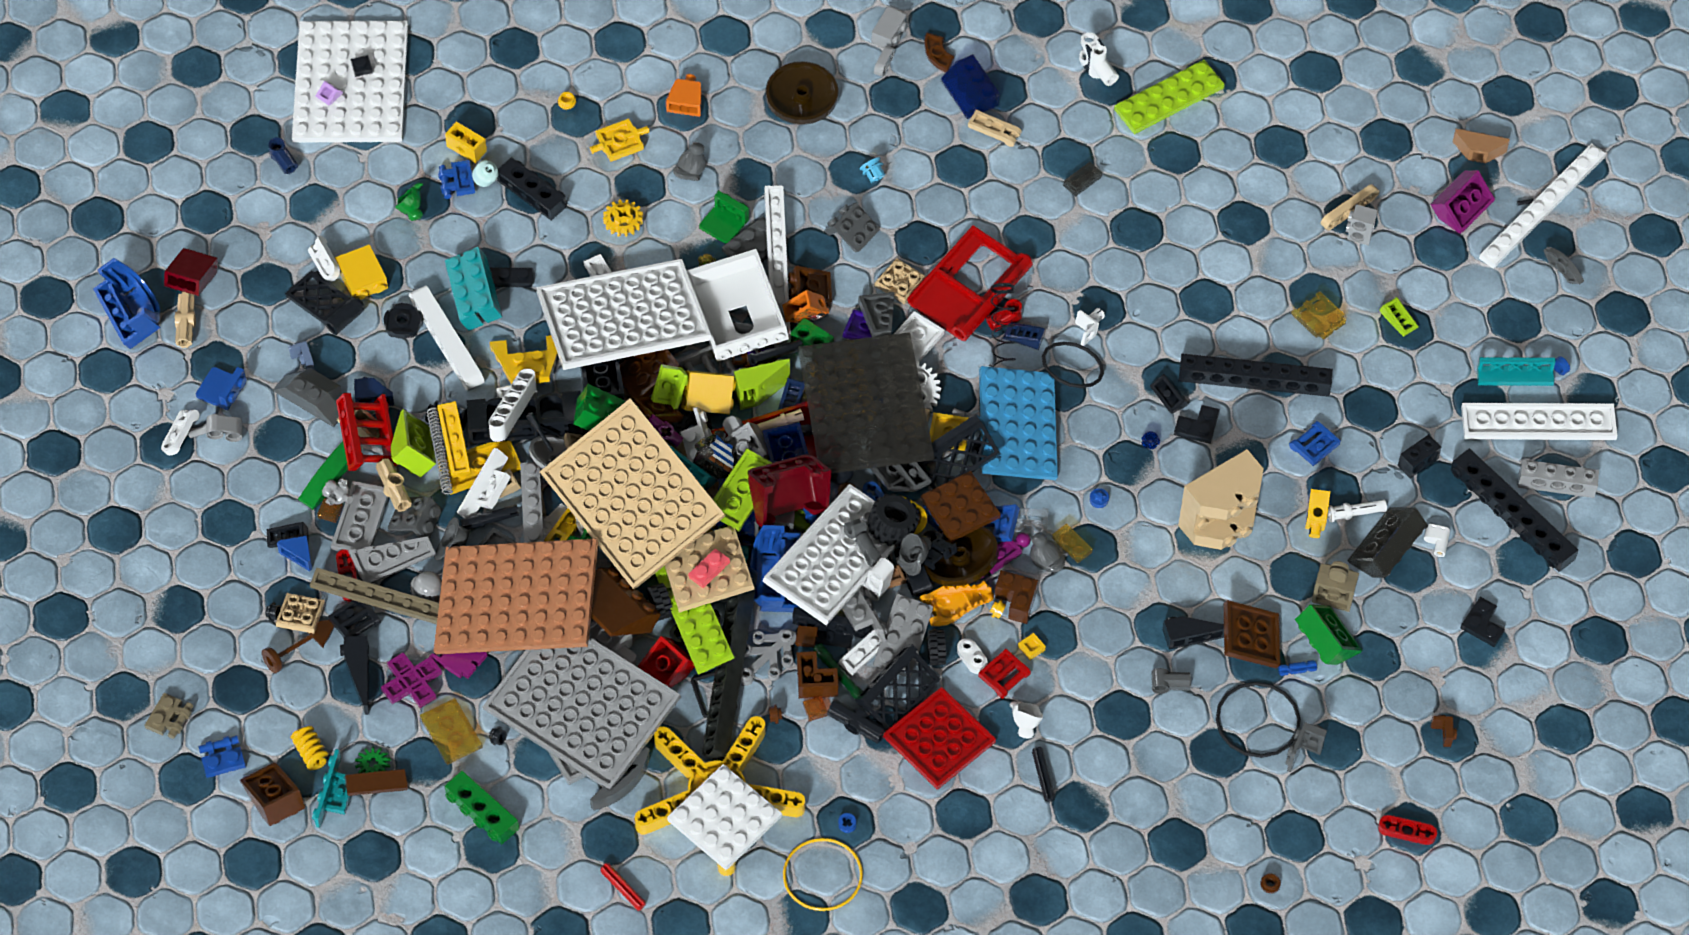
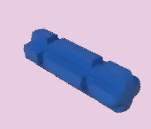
(1296, 668)

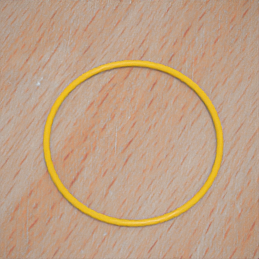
(829, 908)

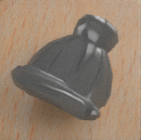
(691, 163)
(913, 553)
(1046, 554)

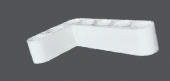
(878, 579)

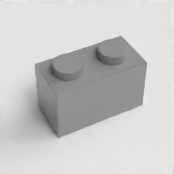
(889, 28)

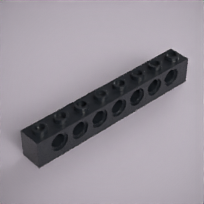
(1255, 375)
(1511, 500)

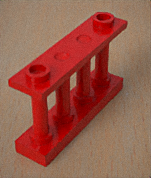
(350, 435)

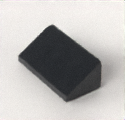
(1169, 394)

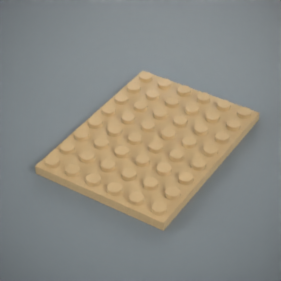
(632, 494)

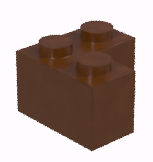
(1019, 591)
(814, 681)

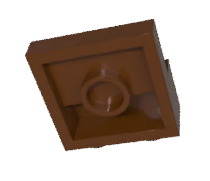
(812, 280)
(663, 411)

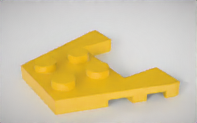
(539, 361)

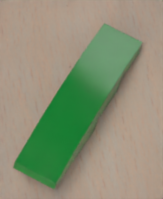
(331, 469)

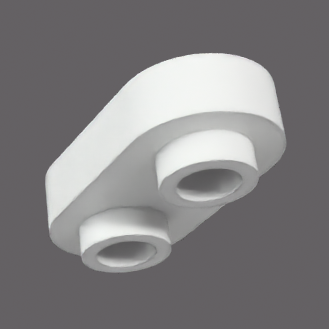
(971, 654)

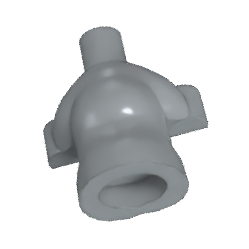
(337, 492)

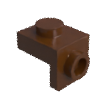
(1446, 724)

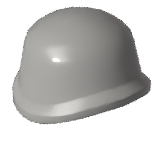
(427, 586)

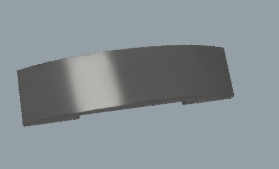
(606, 797)

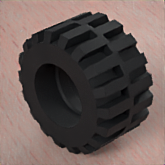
(896, 508)

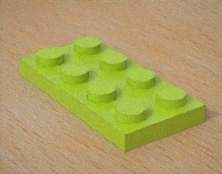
(735, 495)

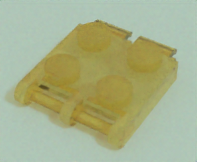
(1320, 317)

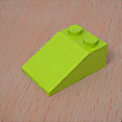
(413, 445)

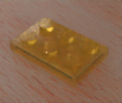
(451, 731)

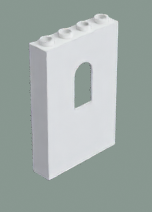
(731, 285)

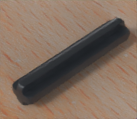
(1043, 774)

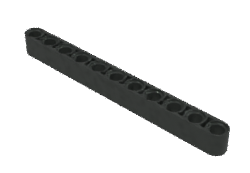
(728, 675)

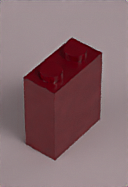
(190, 271)

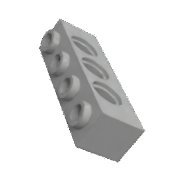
(1558, 478)

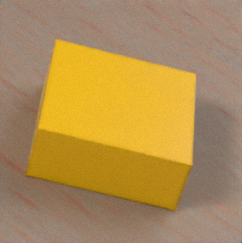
(1031, 646)

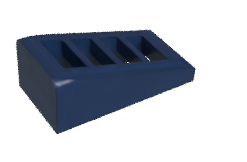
(1034, 343)
(793, 384)

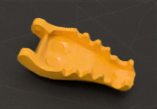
(955, 601)

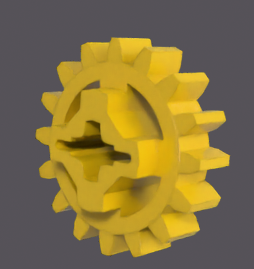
(623, 218)

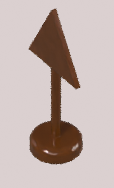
(273, 659)

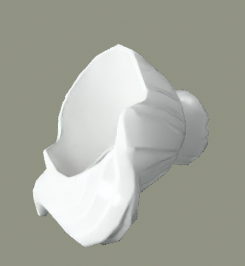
(1026, 717)

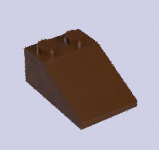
(273, 793)

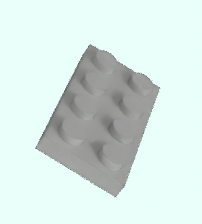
(360, 518)
(904, 627)

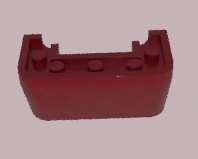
(789, 487)

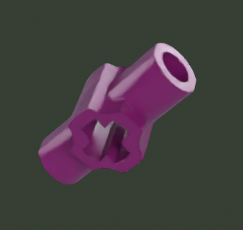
(672, 436)

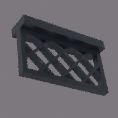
(952, 439)
(890, 673)

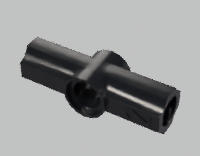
(856, 721)

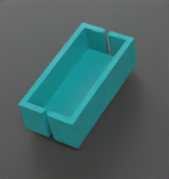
(473, 288)

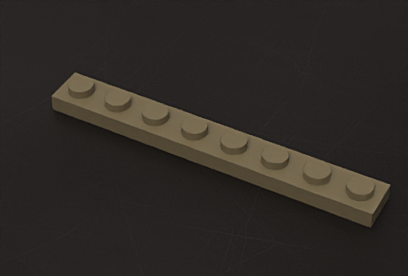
(375, 595)

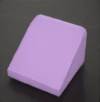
(328, 93)

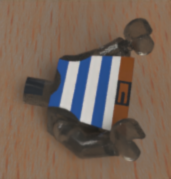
(715, 455)

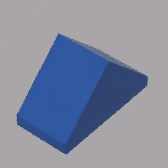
(296, 550)

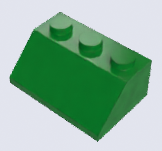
(1327, 634)

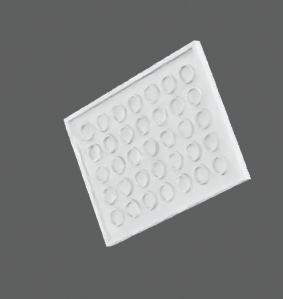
(371, 103)
(623, 314)

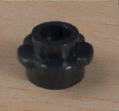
(272, 611)
(497, 736)

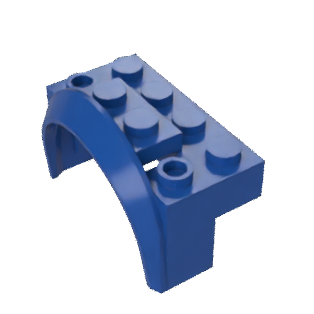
(141, 302)
(774, 541)

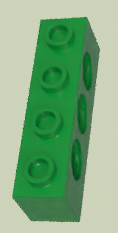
(464, 785)

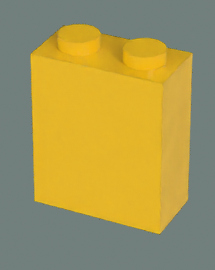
(361, 272)
(708, 392)

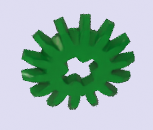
(365, 767)

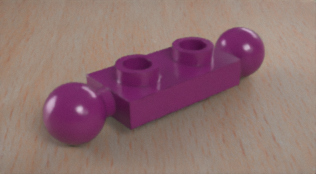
(1010, 550)

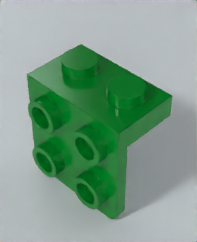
(725, 218)

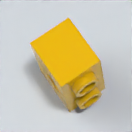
(465, 142)

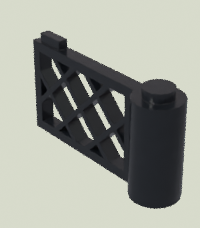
(339, 315)

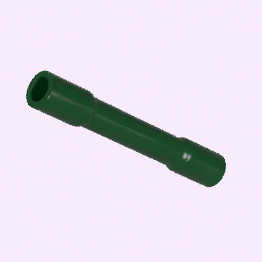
(826, 657)

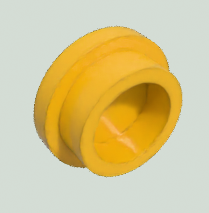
(566, 100)
(997, 609)

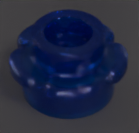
(1150, 436)

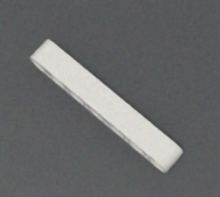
(446, 338)

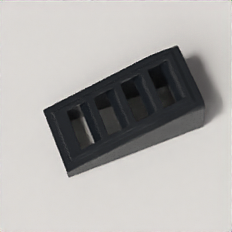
(287, 529)

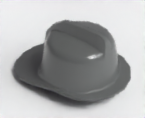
(454, 536)

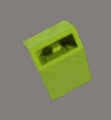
(760, 382)

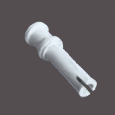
(1346, 510)

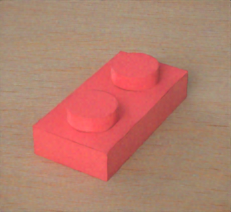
(709, 568)

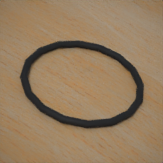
(1063, 381)

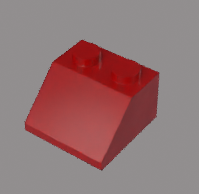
(667, 662)

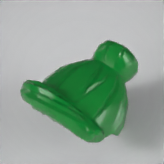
(410, 202)

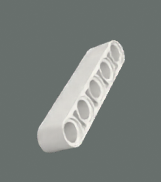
(512, 405)

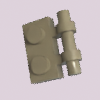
(163, 714)

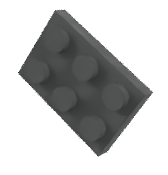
(751, 238)

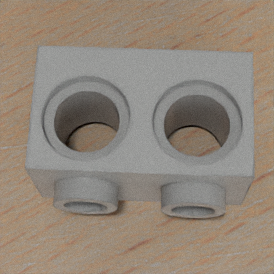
(1361, 224)

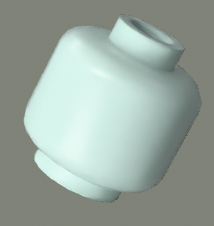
(485, 173)

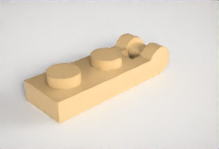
(994, 128)

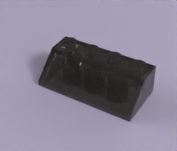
(1388, 541)

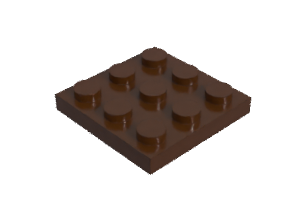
(641, 371)
(960, 506)
(1251, 634)

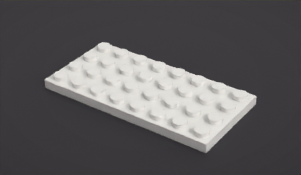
(824, 563)

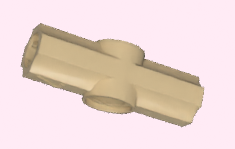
(185, 320)
(393, 485)

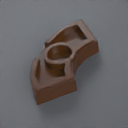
(936, 53)

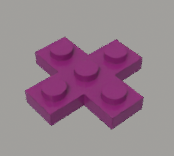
(411, 680)

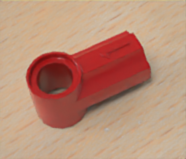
(1006, 316)

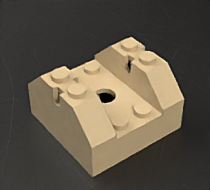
(1222, 503)

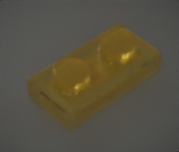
(1072, 543)

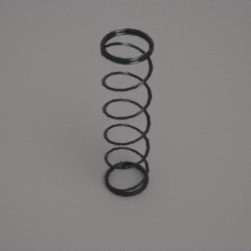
(1001, 309)

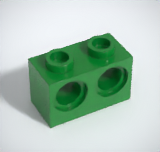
(813, 334)

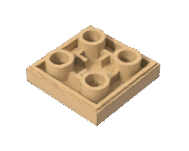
(899, 279)
(300, 613)

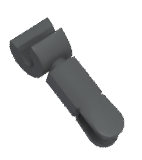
(858, 530)

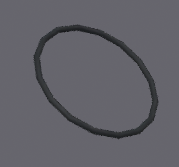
(1263, 685)

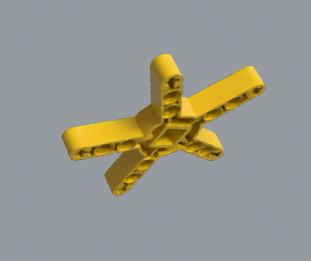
(702, 771)

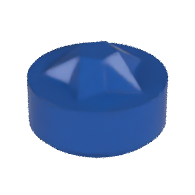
(1561, 366)
(1099, 498)

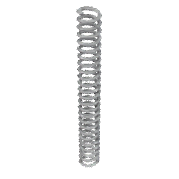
(439, 437)

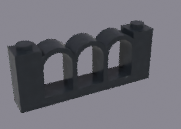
(480, 411)

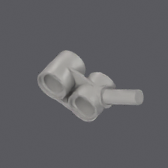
(219, 425)

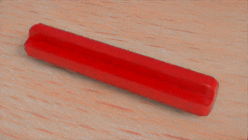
(623, 887)

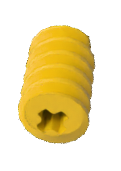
(310, 747)

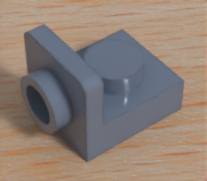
(302, 351)

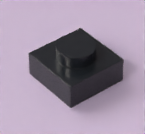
(361, 66)

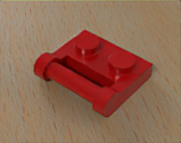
(999, 669)

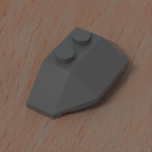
(312, 393)
(902, 477)

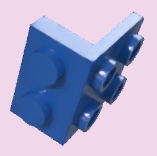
(221, 387)

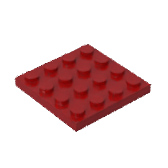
(939, 738)

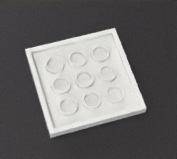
(724, 817)

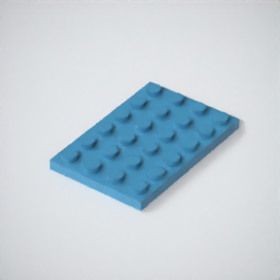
(1021, 421)

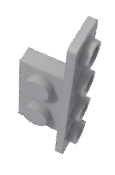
(860, 614)

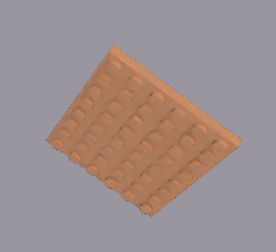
(516, 596)

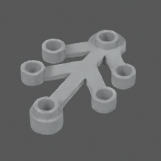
(769, 653)

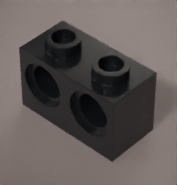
(1419, 456)

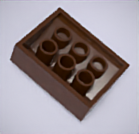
(620, 607)

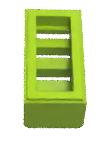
(1390, 316)

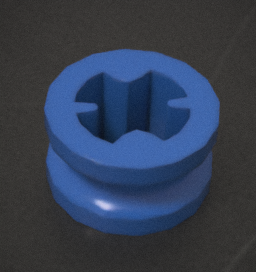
(847, 816)

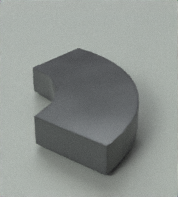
(1563, 265)

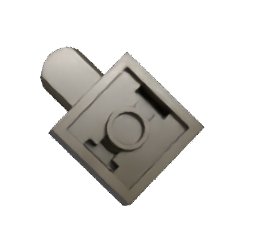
(1335, 586)

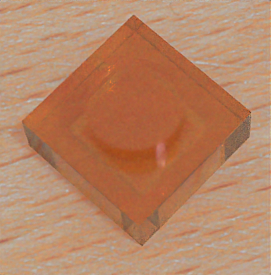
(329, 512)
(815, 708)

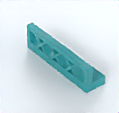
(1515, 373)

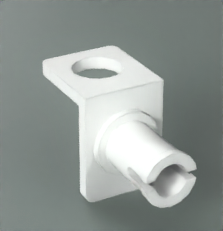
(1089, 324)

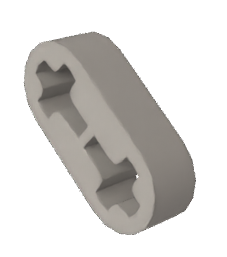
(884, 61)

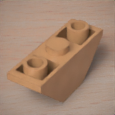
(1480, 146)

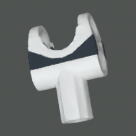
(1096, 61)

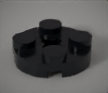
(406, 329)

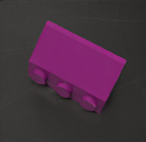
(1463, 201)

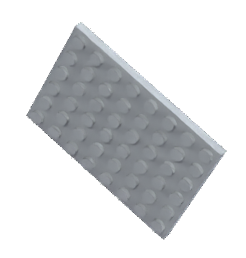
(583, 707)

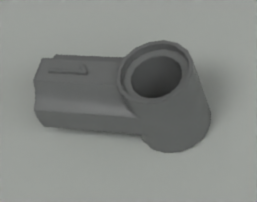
(1164, 680)

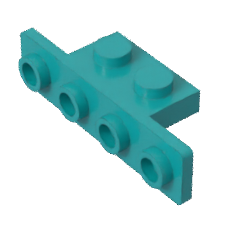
(334, 794)

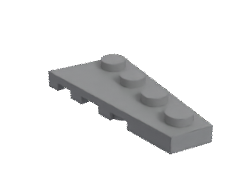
(386, 559)

